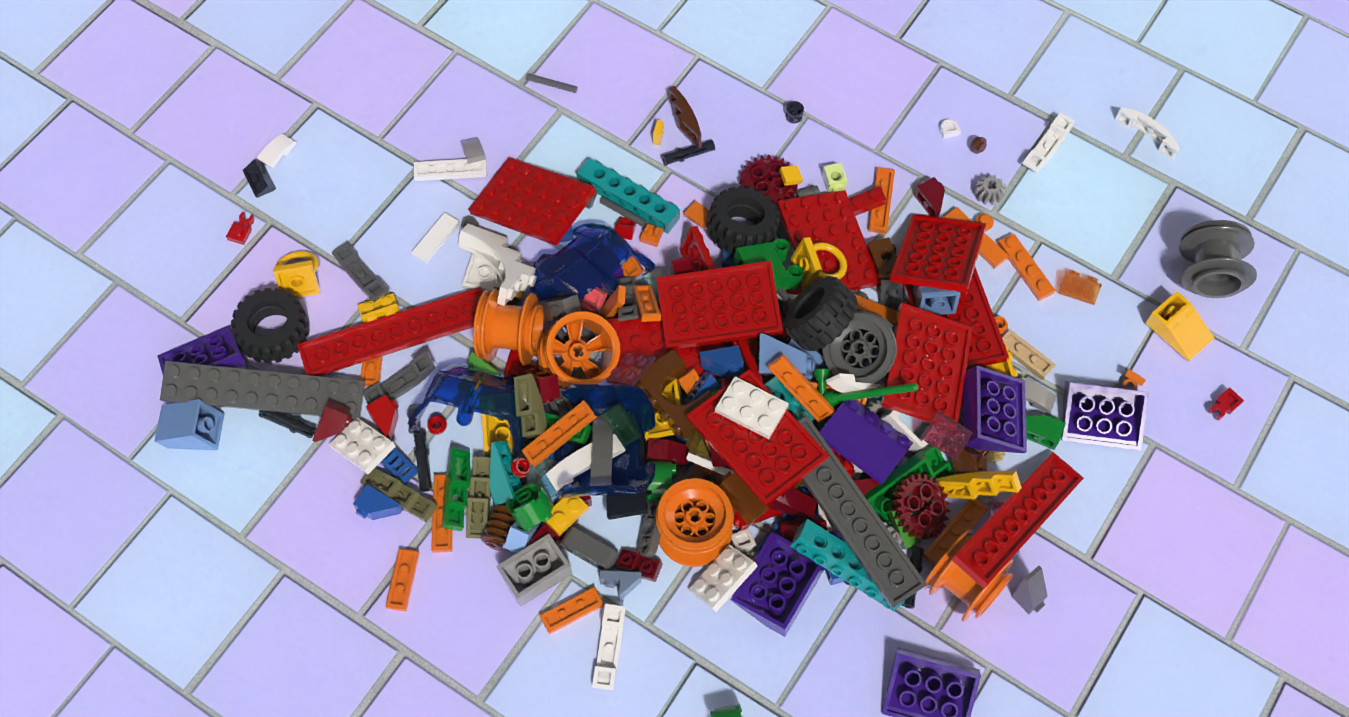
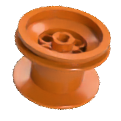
(507, 327)
(699, 500)
(959, 583)

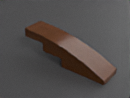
(686, 118)

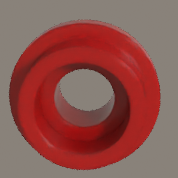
(436, 420)
(523, 463)

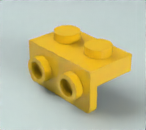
(566, 513)

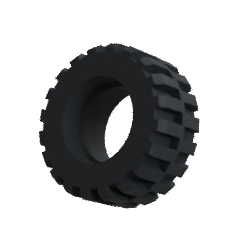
(745, 204)
(263, 305)
(820, 313)

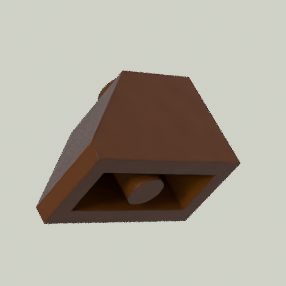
(970, 461)

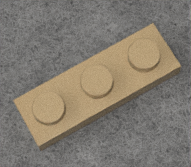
(1028, 355)

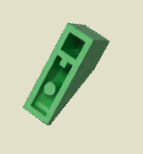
(1044, 430)

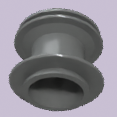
(1217, 255)
(866, 323)

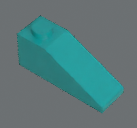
(502, 480)

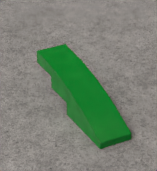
(455, 489)

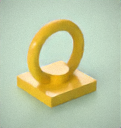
(806, 257)
(298, 277)

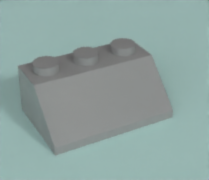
(534, 570)

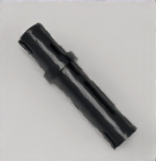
(685, 153)
(293, 424)
(421, 453)
(916, 559)

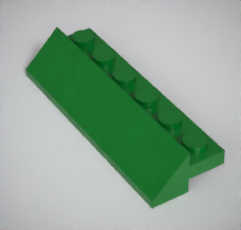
(927, 461)

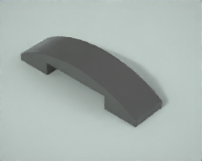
(359, 273)
(629, 309)
(404, 381)
(601, 452)

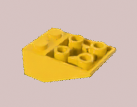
(1180, 326)

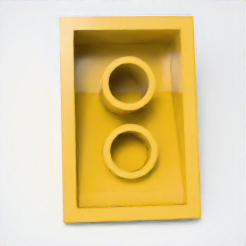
(673, 395)
(495, 430)

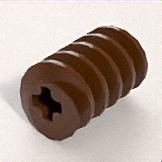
(497, 528)

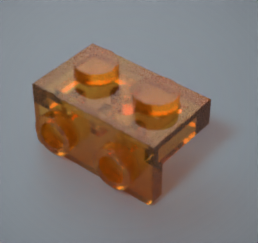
(1080, 288)

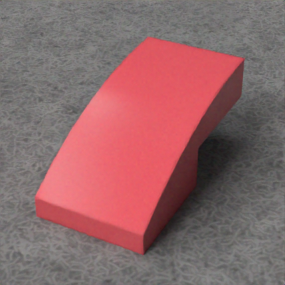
(593, 301)

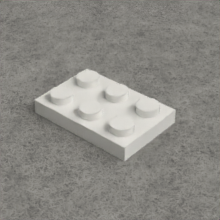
(751, 407)
(362, 445)
(722, 577)

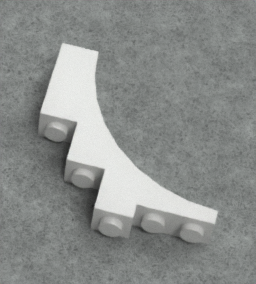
(505, 261)

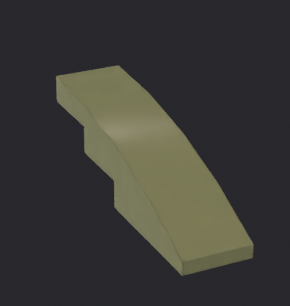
(408, 498)
(479, 499)

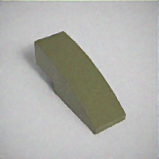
(529, 406)

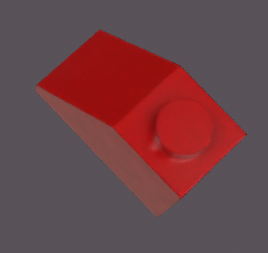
(384, 415)

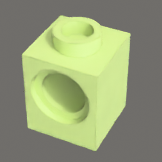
(832, 172)

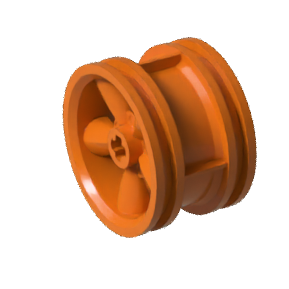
(605, 340)

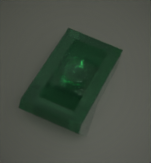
(622, 424)

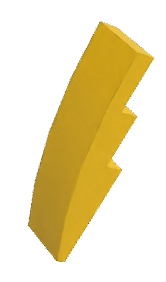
(979, 483)

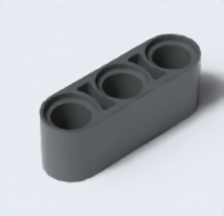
(589, 549)

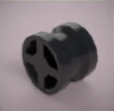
(798, 109)

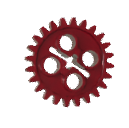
(767, 178)
(930, 515)

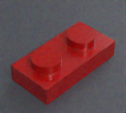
(867, 201)

